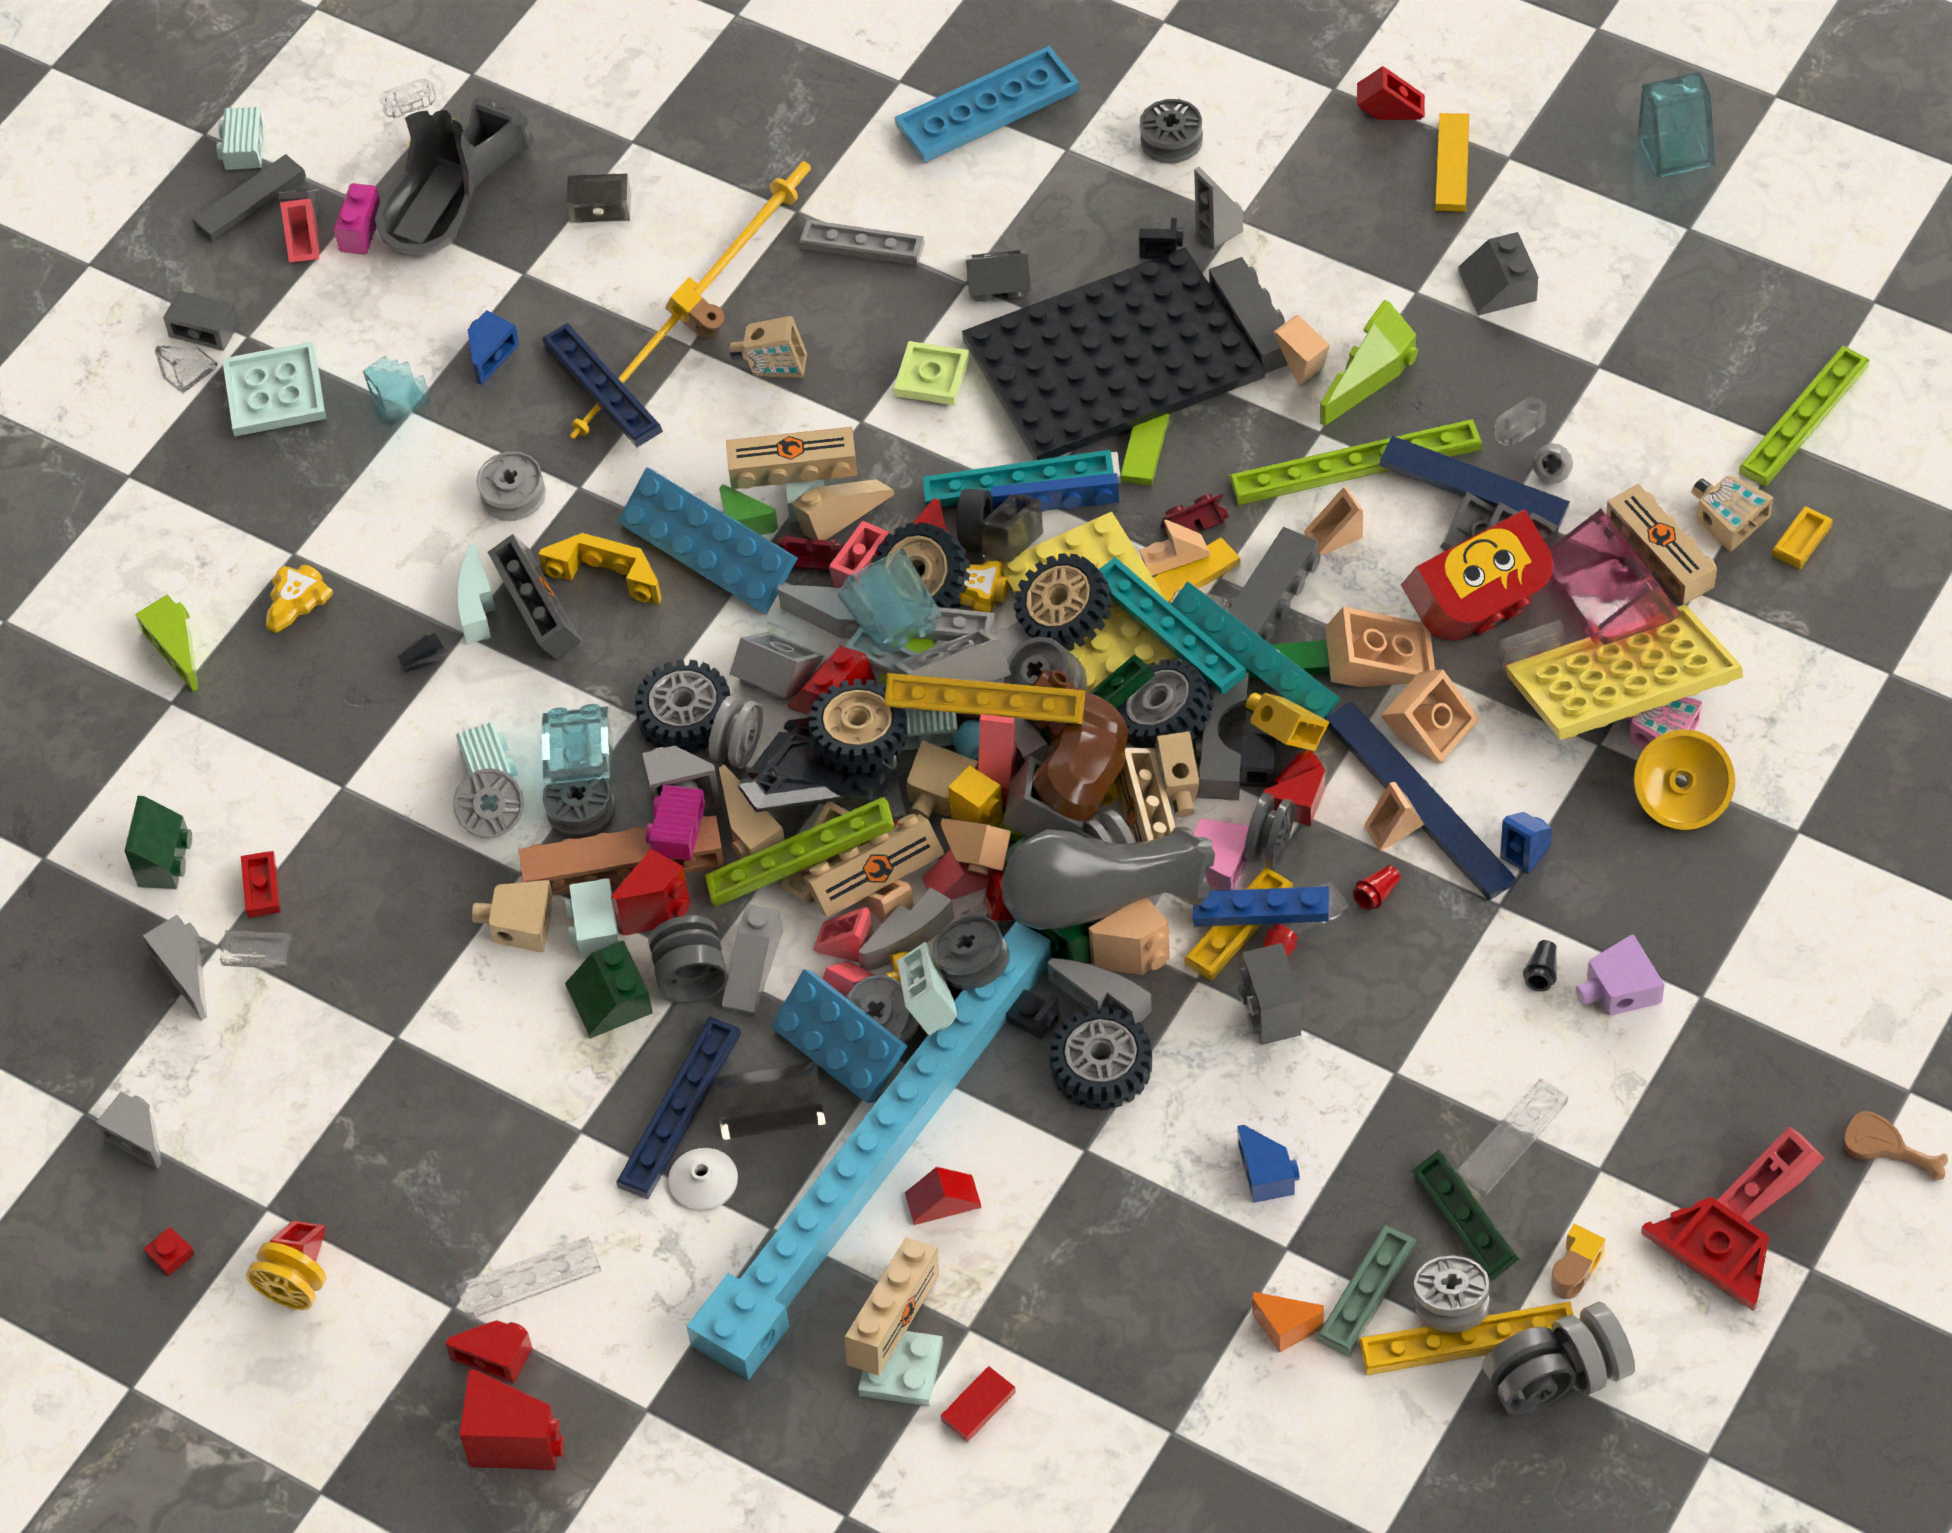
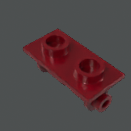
(1205, 510)
(811, 554)

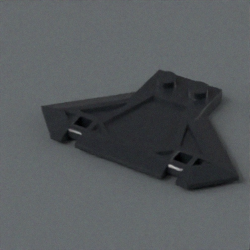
(794, 776)

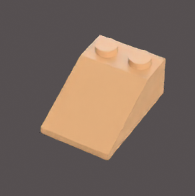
(1376, 649)

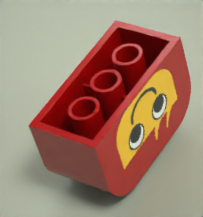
(1481, 579)

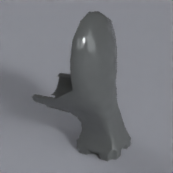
(443, 170)
(1077, 879)

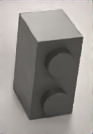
(201, 320)

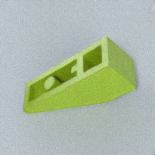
(168, 631)

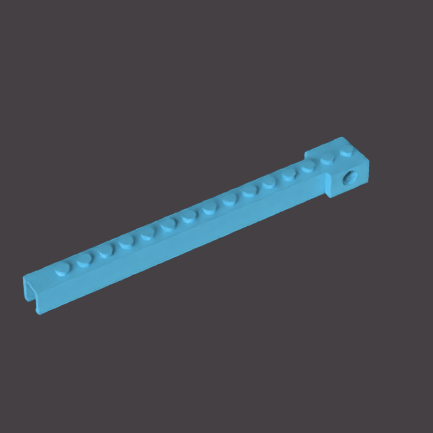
(749, 1313)

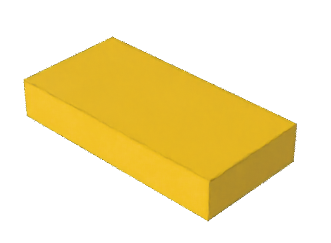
(1802, 537)

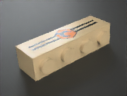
(791, 458)
(1662, 544)
(1144, 796)
(873, 865)
(891, 1306)

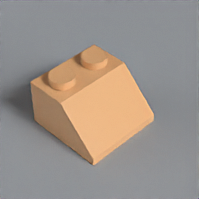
(1430, 715)
(1131, 939)

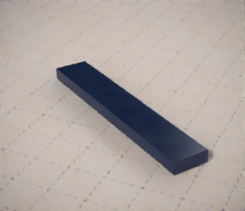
(602, 385)
(1462, 477)
(678, 1108)

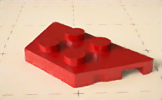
(1715, 1246)

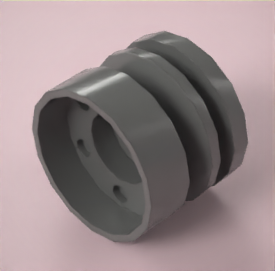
(688, 959)

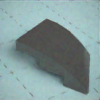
(1477, 515)

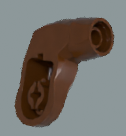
(1081, 757)

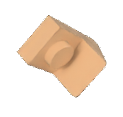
(1181, 548)

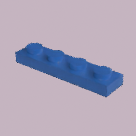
(1063, 492)
(1263, 906)

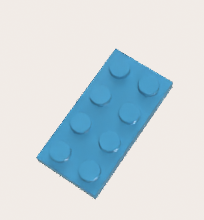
(838, 1036)

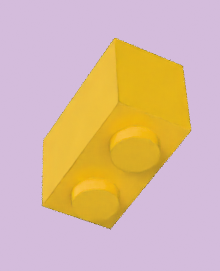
(975, 798)

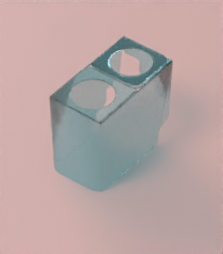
(395, 389)

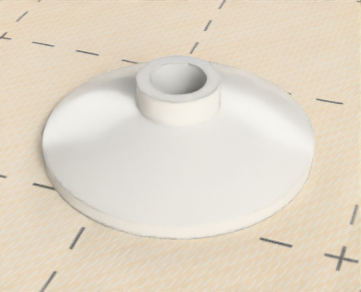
(705, 1191)

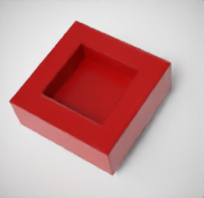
(168, 1251)

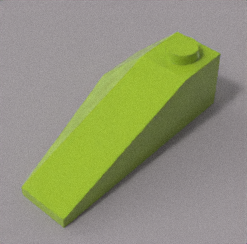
(1379, 359)

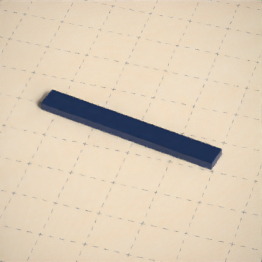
(1439, 819)

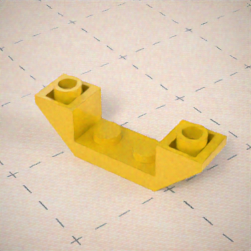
(565, 557)

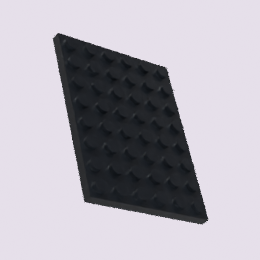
(1112, 355)

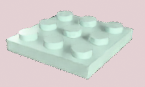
(274, 388)

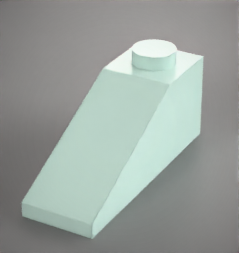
(926, 990)

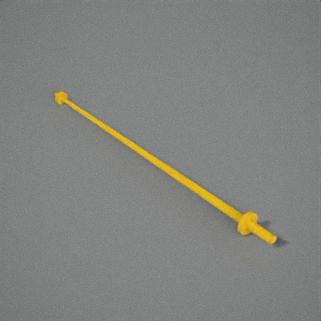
(782, 191)

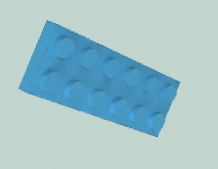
(987, 104)
(707, 540)

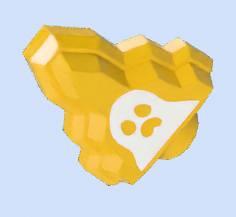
(985, 586)
(294, 595)

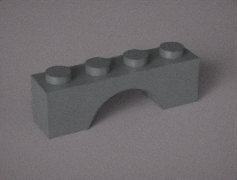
(1220, 765)

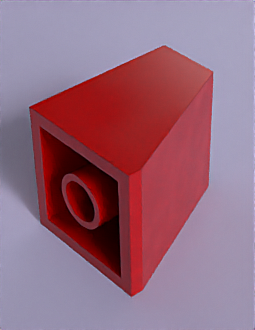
(507, 1427)

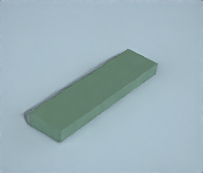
(1366, 1290)

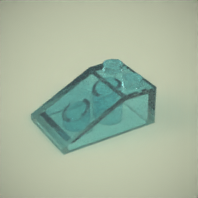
(576, 744)

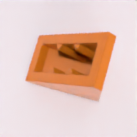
(1286, 1319)

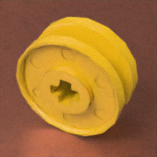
(286, 1276)

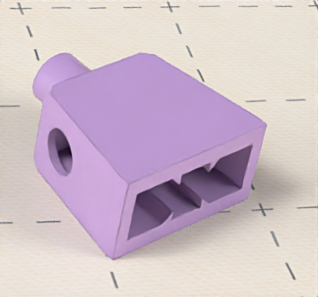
(1622, 979)

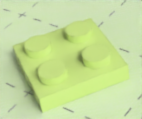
(931, 373)

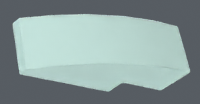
(474, 597)

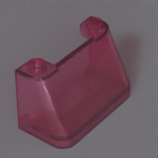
(1609, 582)

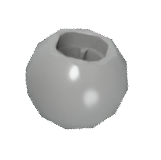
(1552, 463)

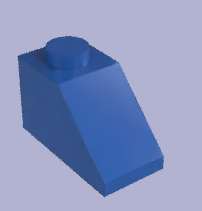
(491, 343)
(1524, 840)
(1266, 1165)

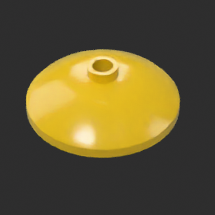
(1707, 773)

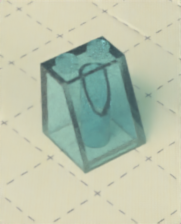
(1677, 125)
(890, 601)

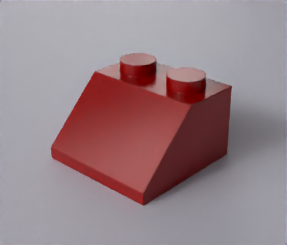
(838, 667)
(650, 895)

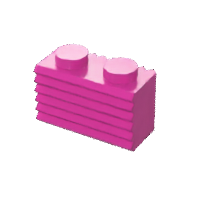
(357, 219)
(676, 821)

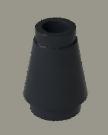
(422, 652)
(1542, 967)

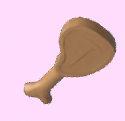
(1875, 1137)

